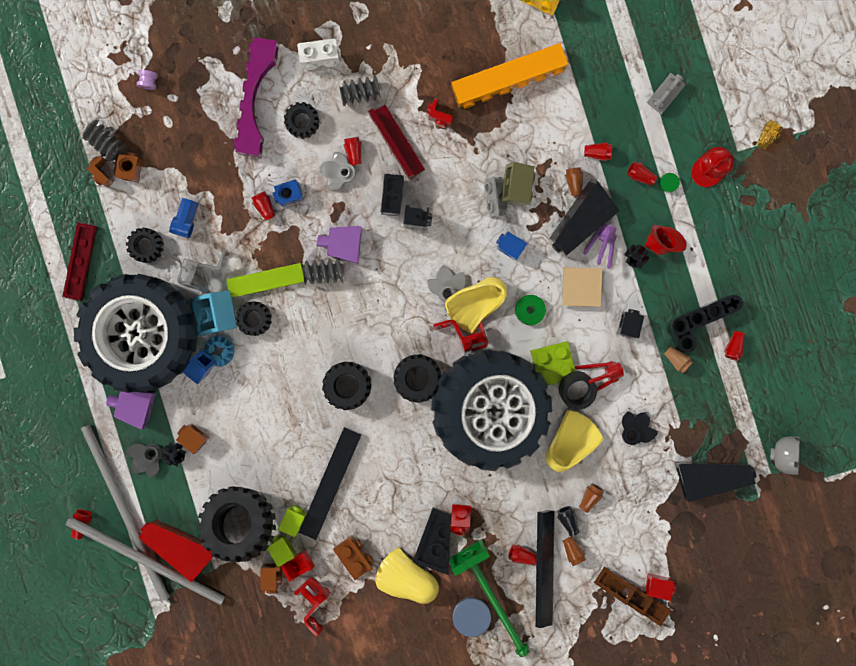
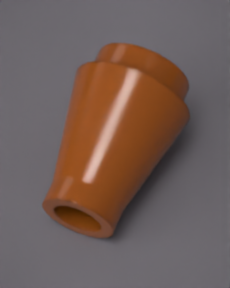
(575, 180)
(591, 497)
(574, 551)

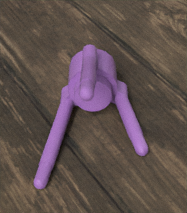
(606, 235)

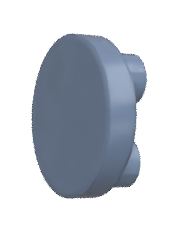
(471, 616)

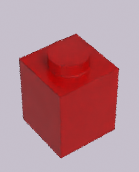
(660, 587)

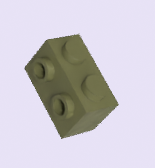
(518, 184)

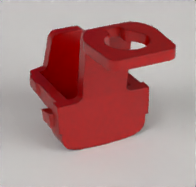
(468, 341)
(321, 595)

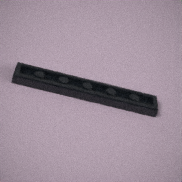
(330, 483)
(544, 568)

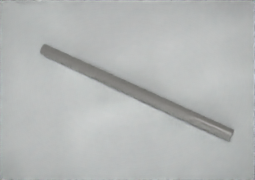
(144, 560)

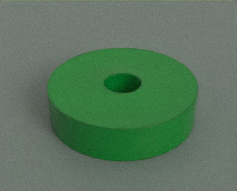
(538, 306)

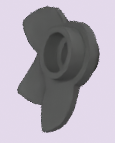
(143, 460)

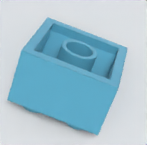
(213, 313)

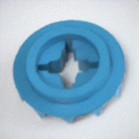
(221, 342)

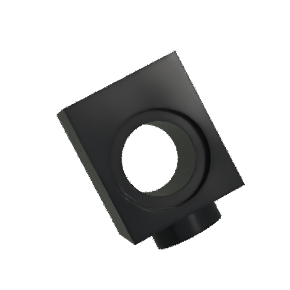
(630, 323)

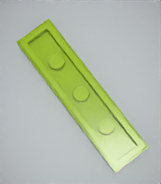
(265, 280)

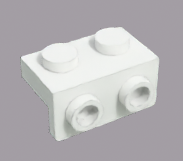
(318, 54)

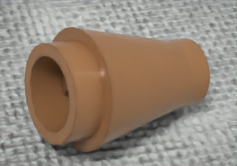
(678, 359)

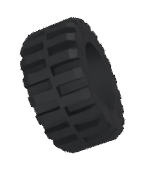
(213, 519)

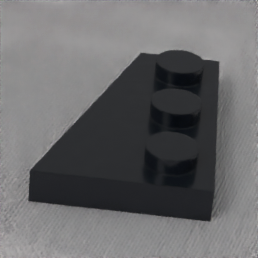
(435, 542)

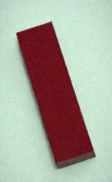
(79, 261)

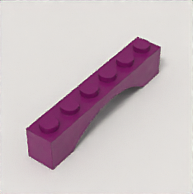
(262, 60)

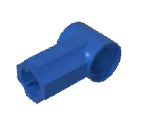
(183, 222)

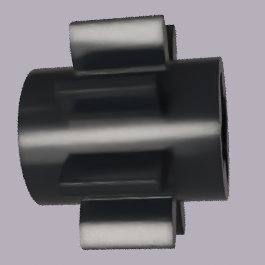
(636, 256)
(173, 454)

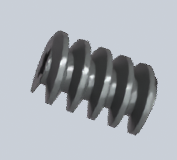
(359, 90)
(102, 142)
(322, 271)

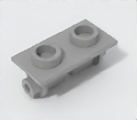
(666, 93)
(493, 188)

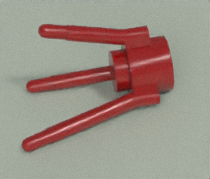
(613, 372)

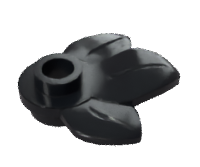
(639, 426)

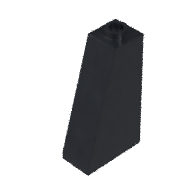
(584, 217)
(712, 478)

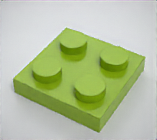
(553, 362)

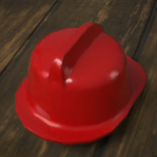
(712, 167)
(665, 240)

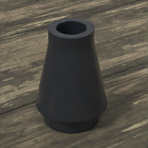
(568, 519)

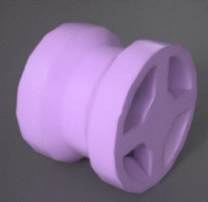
(147, 79)

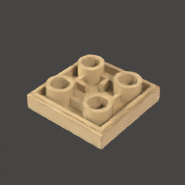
(582, 287)

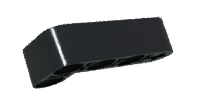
(705, 318)

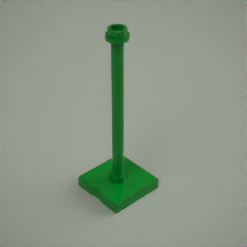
(470, 558)

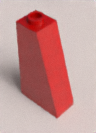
(177, 548)

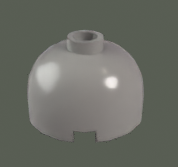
(787, 455)

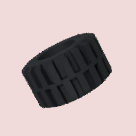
(402, 386)
(331, 392)

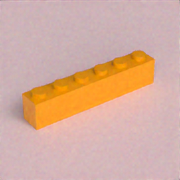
(509, 75)

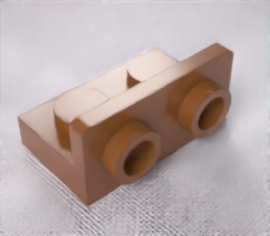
(353, 557)

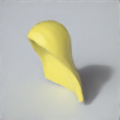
(476, 303)
(572, 442)
(406, 579)

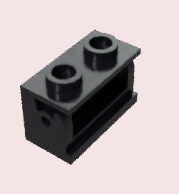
(392, 195)
(417, 218)

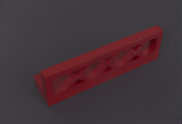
(396, 141)

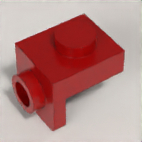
(440, 119)
(460, 519)
(297, 566)

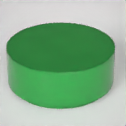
(669, 182)

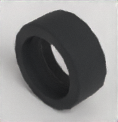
(583, 402)

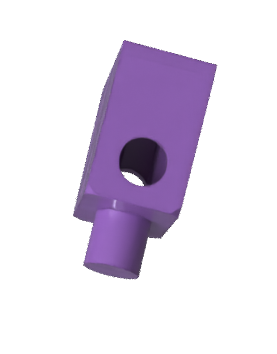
(342, 243)
(133, 407)

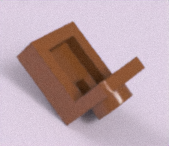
(95, 169)

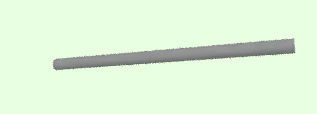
(123, 508)

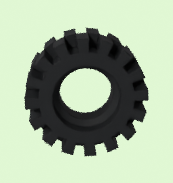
(299, 108)
(134, 239)
(242, 318)

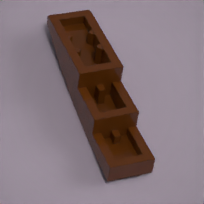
(632, 596)

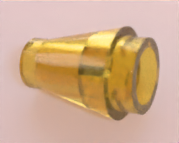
(769, 134)

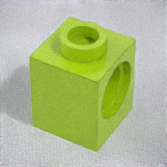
(292, 520)
(281, 550)

